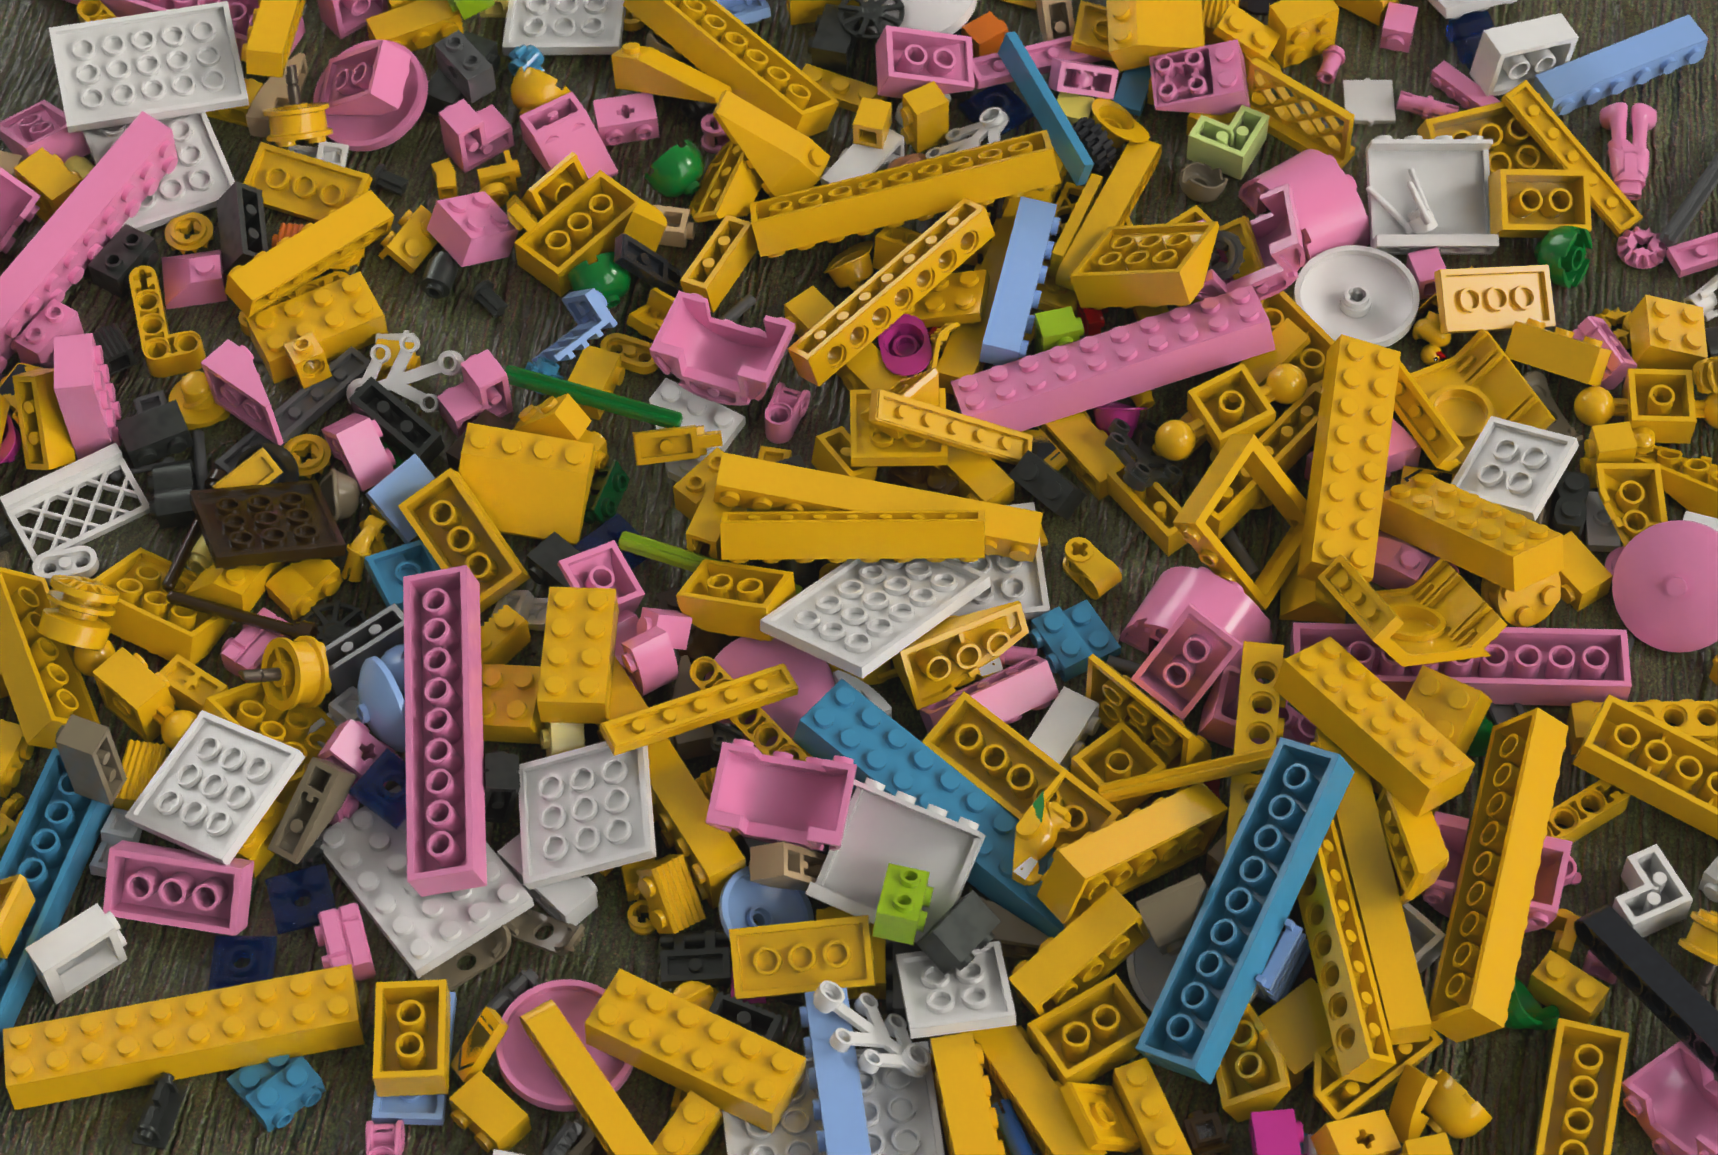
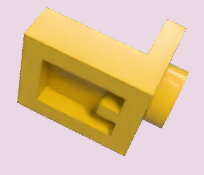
(502, 173)
(1565, 934)

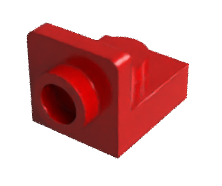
(1091, 319)

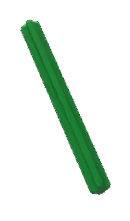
(594, 397)

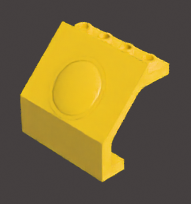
(1455, 398)
(1418, 624)

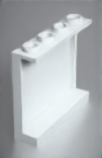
(1453, 183)
(897, 832)

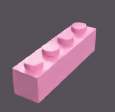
(1459, 87)

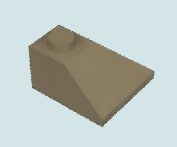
(1172, 913)

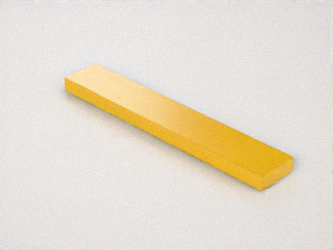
(1570, 155)
(1288, 342)
(948, 427)
(698, 709)

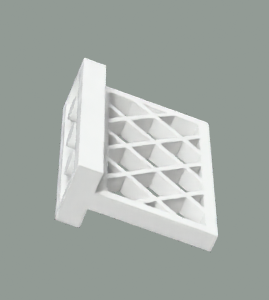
(67, 480)

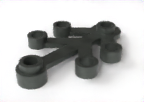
(1137, 472)

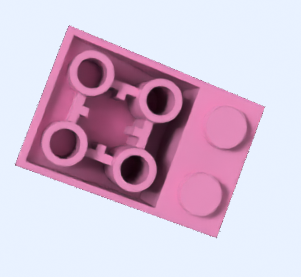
(1201, 79)
(565, 128)

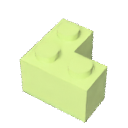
(1231, 145)

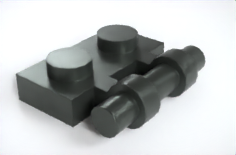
(705, 964)

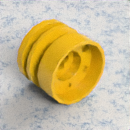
(80, 605)

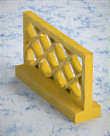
(1287, 121)

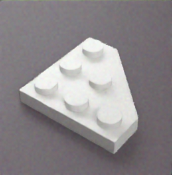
(696, 412)

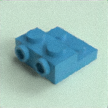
(391, 565)
(1071, 638)
(277, 1089)

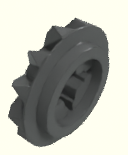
(1231, 243)
(564, 1138)

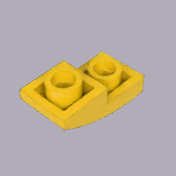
(1408, 1101)

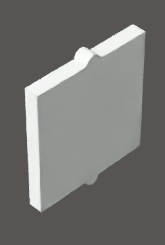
(1370, 101)

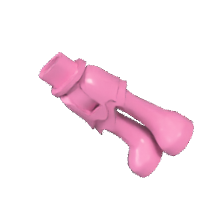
(1628, 160)

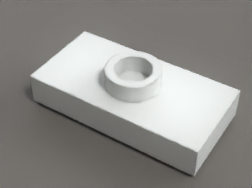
(1599, 529)

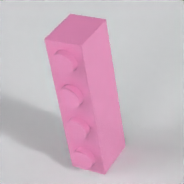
(1005, 693)

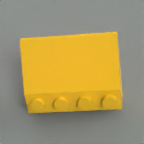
(1151, 29)
(1511, 142)
(1146, 265)
(529, 480)
(149, 619)
(251, 709)
(1142, 713)

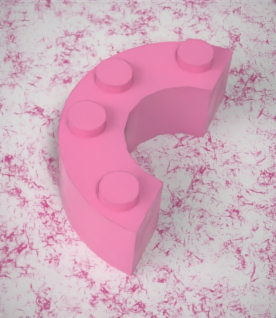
(646, 656)

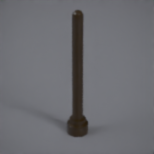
(190, 539)
(244, 617)

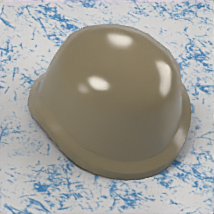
(341, 494)

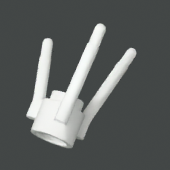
(1421, 219)
(1705, 298)

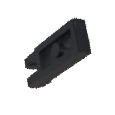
(646, 264)

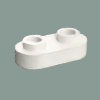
(66, 562)

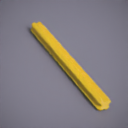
(1186, 775)

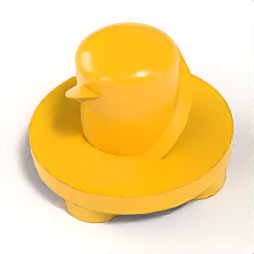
(197, 401)

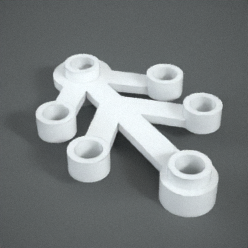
(991, 124)
(398, 379)
(875, 1032)

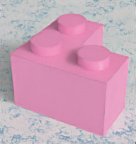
(474, 136)
(483, 388)
(359, 447)

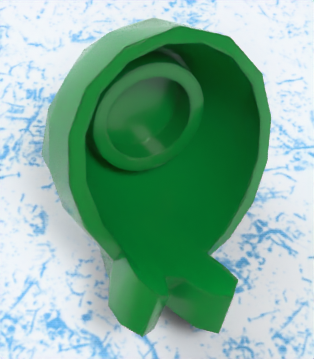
(1526, 1011)

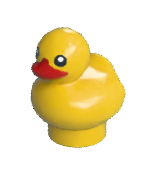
(1430, 331)

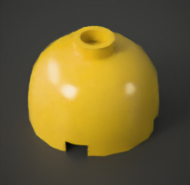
(534, 89)
(1454, 1109)

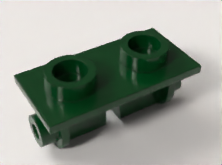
(610, 487)

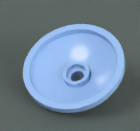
(381, 703)
(746, 900)

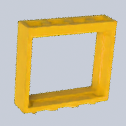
(1250, 453)

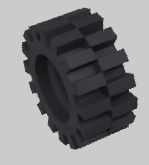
(1095, 143)

